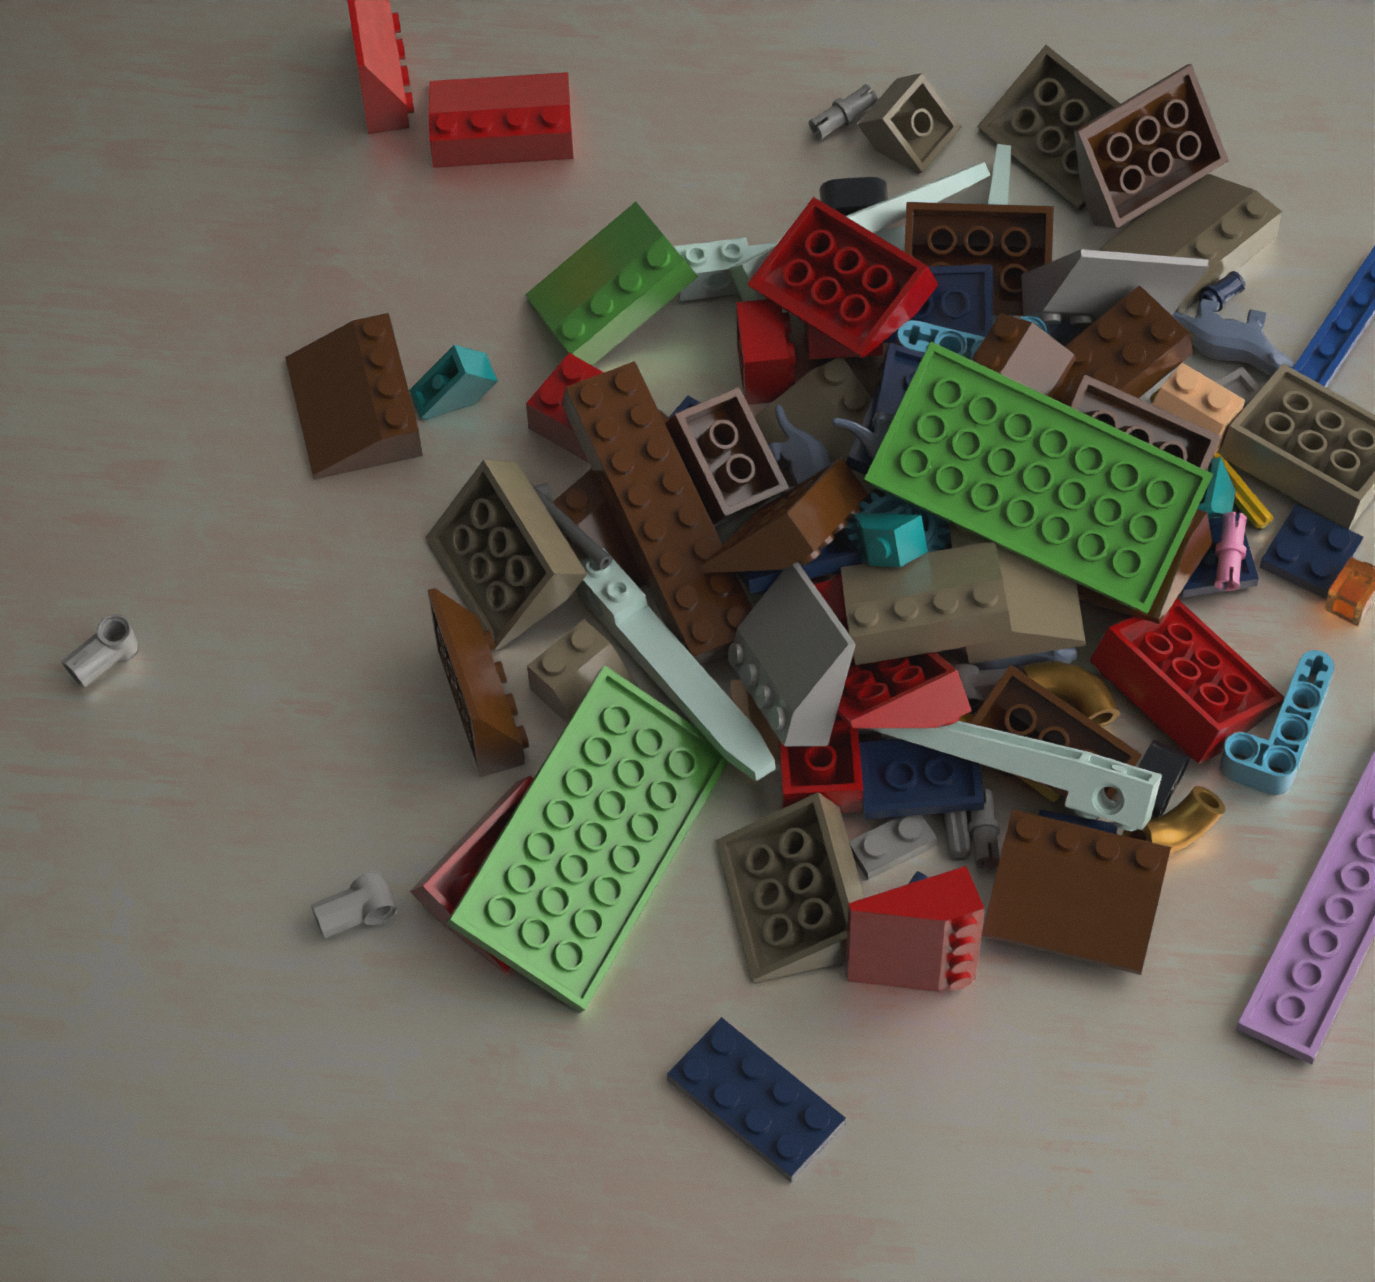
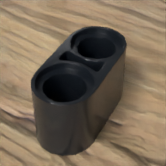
(853, 194)
(1171, 765)

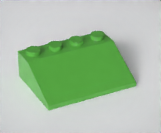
(611, 285)

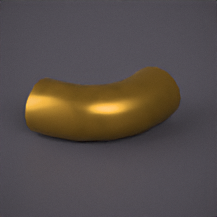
(1077, 688)
(1185, 822)

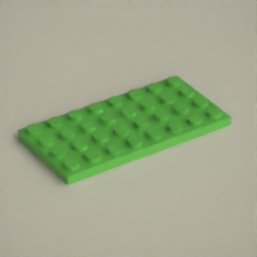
(1038, 478)
(589, 840)

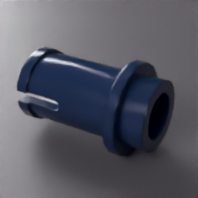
(1224, 289)

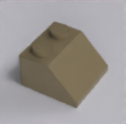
(910, 123)
(569, 667)

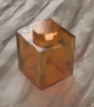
(1352, 592)

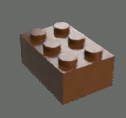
(726, 456)

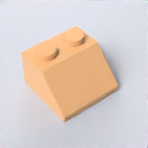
(1199, 401)

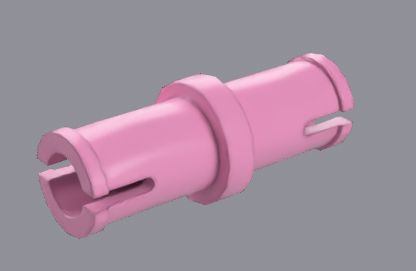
(1230, 551)

